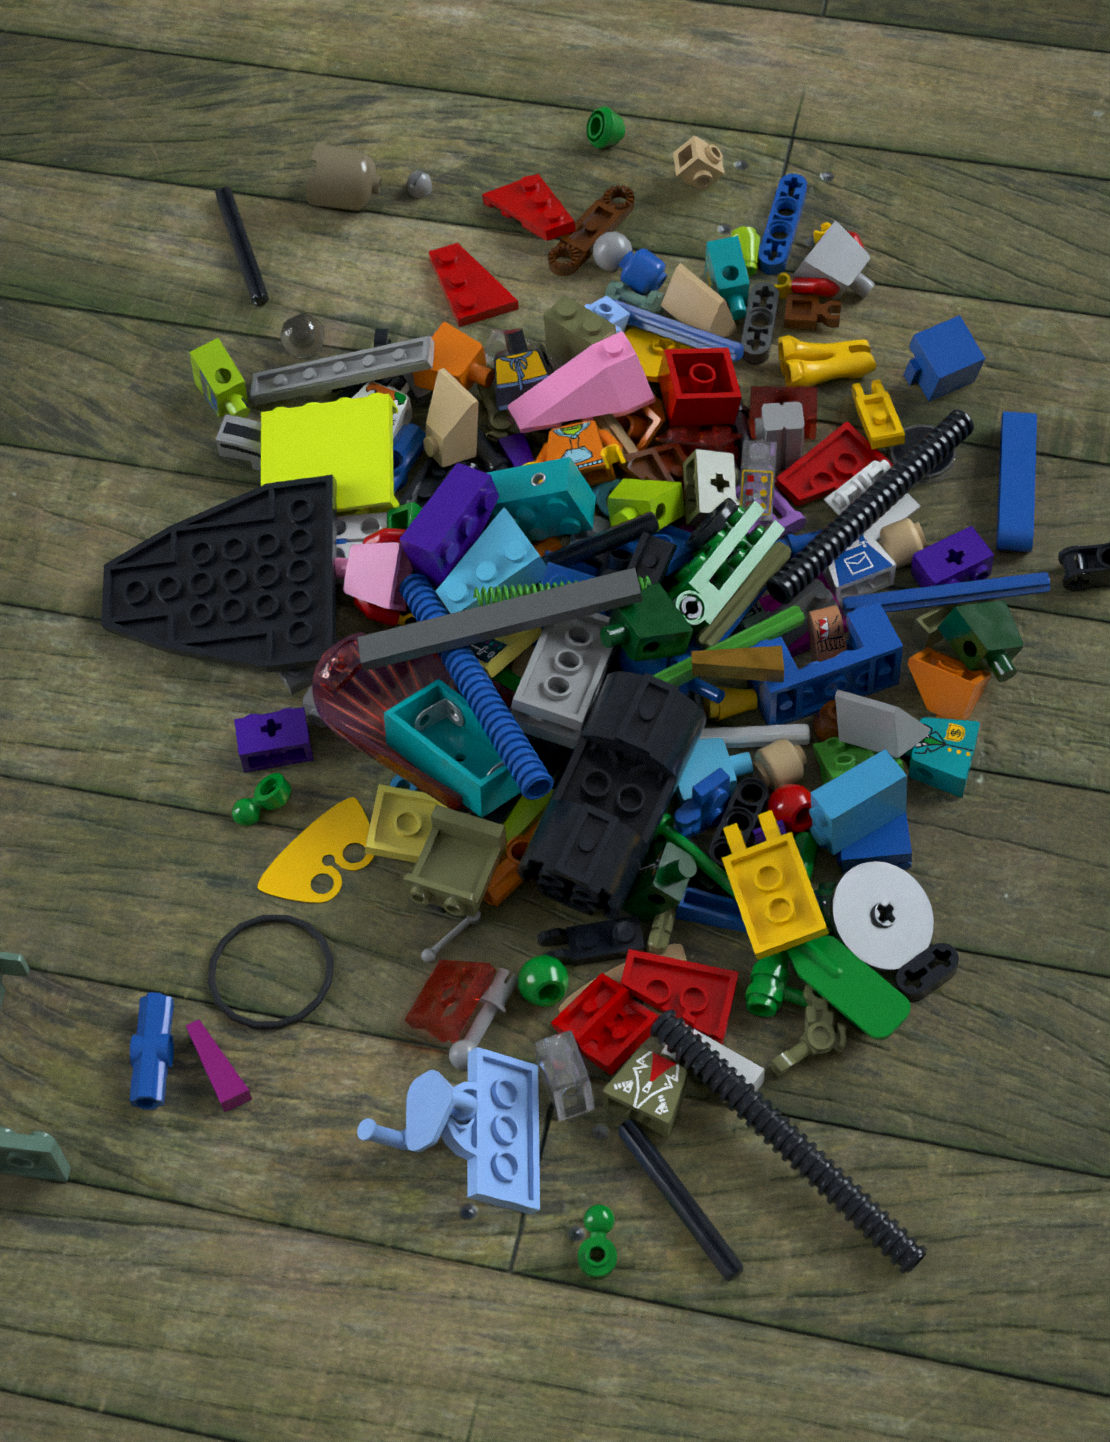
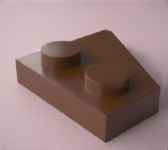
(657, 464)

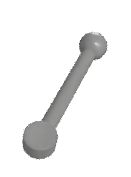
(429, 954)

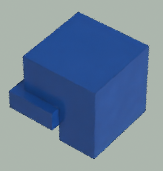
(944, 358)

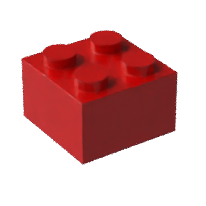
(699, 386)

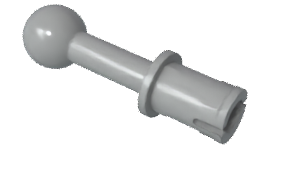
(494, 1002)

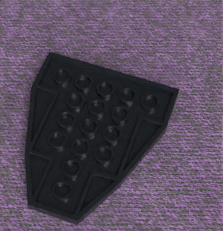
(236, 581)

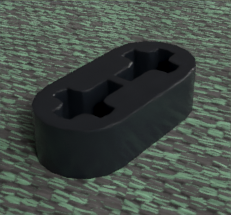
(921, 966)

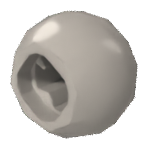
(610, 250)

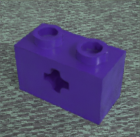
(953, 560)
(273, 739)

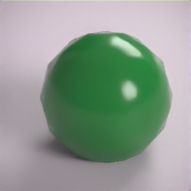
(543, 978)

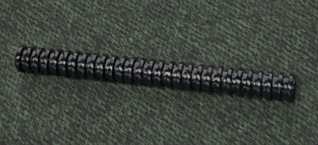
(869, 507)
(788, 1141)

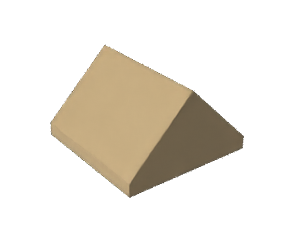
(697, 304)

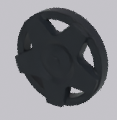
(711, 525)

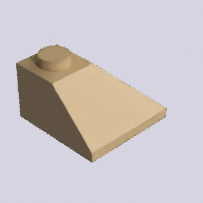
(451, 422)

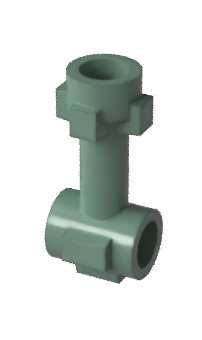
(620, 292)

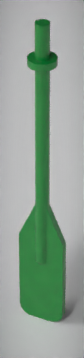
(823, 962)

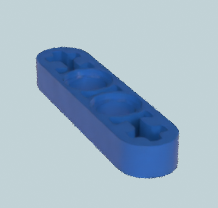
(782, 223)

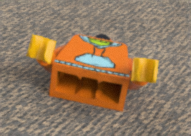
(587, 446)

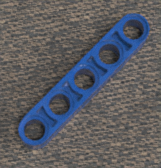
(1016, 481)

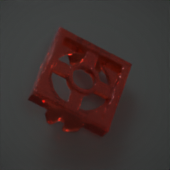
(445, 975)

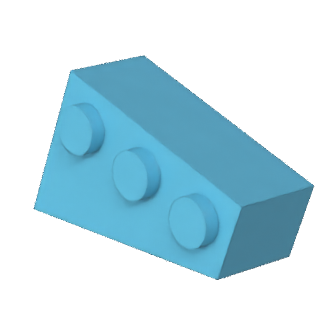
(496, 558)

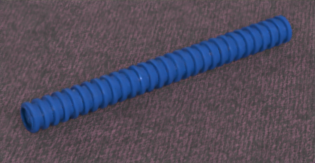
(481, 696)

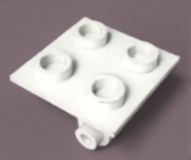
(853, 488)

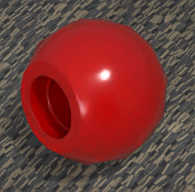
(792, 806)

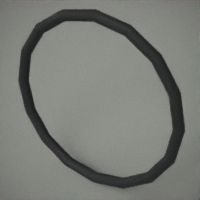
(286, 1021)

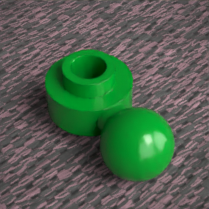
(269, 794)
(598, 1222)

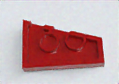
(533, 205)
(469, 286)
(828, 466)
(693, 990)

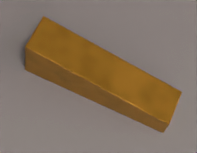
(740, 663)

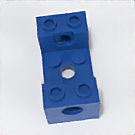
(863, 669)

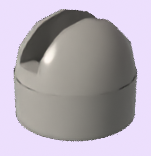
(423, 184)

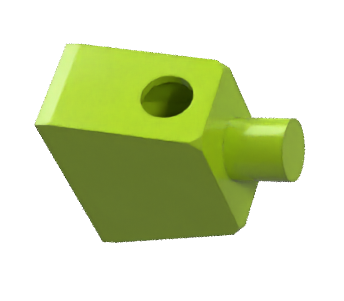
(640, 496)

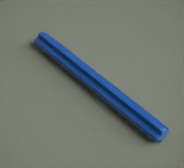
(952, 593)

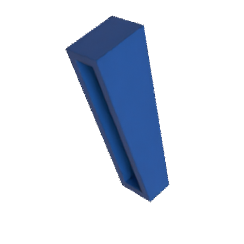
(710, 910)

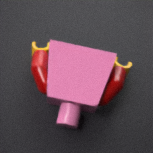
(375, 575)

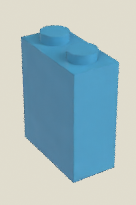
(858, 802)

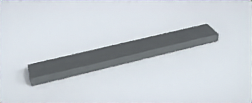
(499, 619)

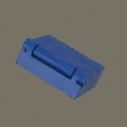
(885, 844)

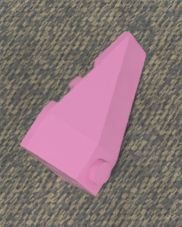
(592, 384)

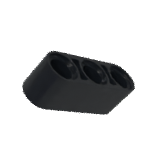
(743, 814)

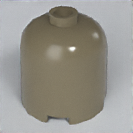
(342, 178)

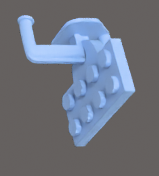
(483, 1120)

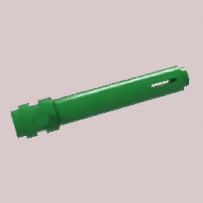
(770, 973)

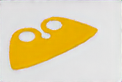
(301, 860)

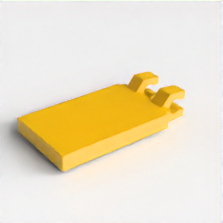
(772, 889)

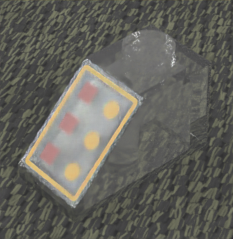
(758, 476)

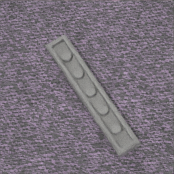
(342, 370)

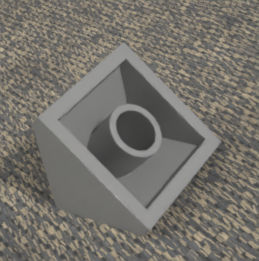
(876, 724)

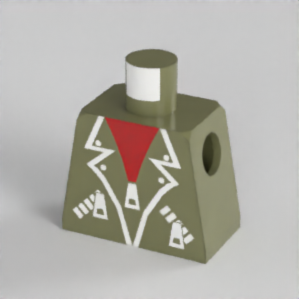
(648, 1090)

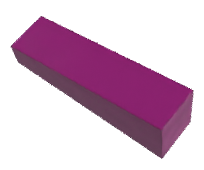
(223, 1077)

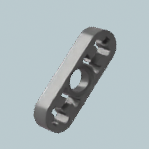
(765, 333)

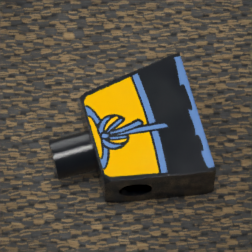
(518, 367)

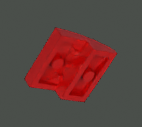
(606, 1023)

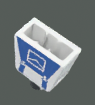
(860, 569)

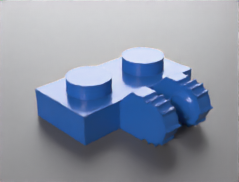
(706, 805)

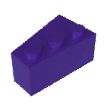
(450, 523)

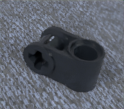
(1088, 567)

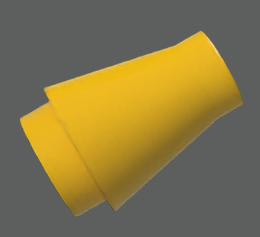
(734, 703)

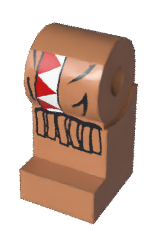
(826, 633)

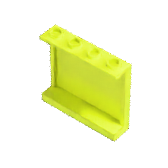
(338, 439)

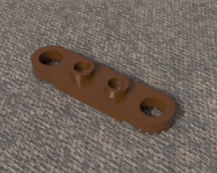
(598, 219)

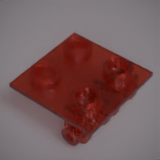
(693, 437)

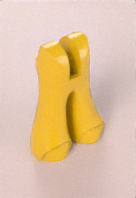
(816, 363)

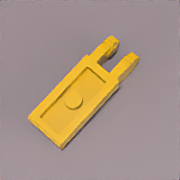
(878, 416)

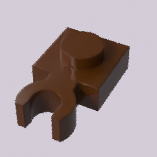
(805, 312)

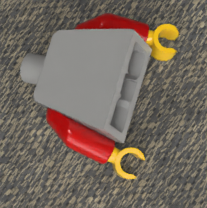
(830, 266)

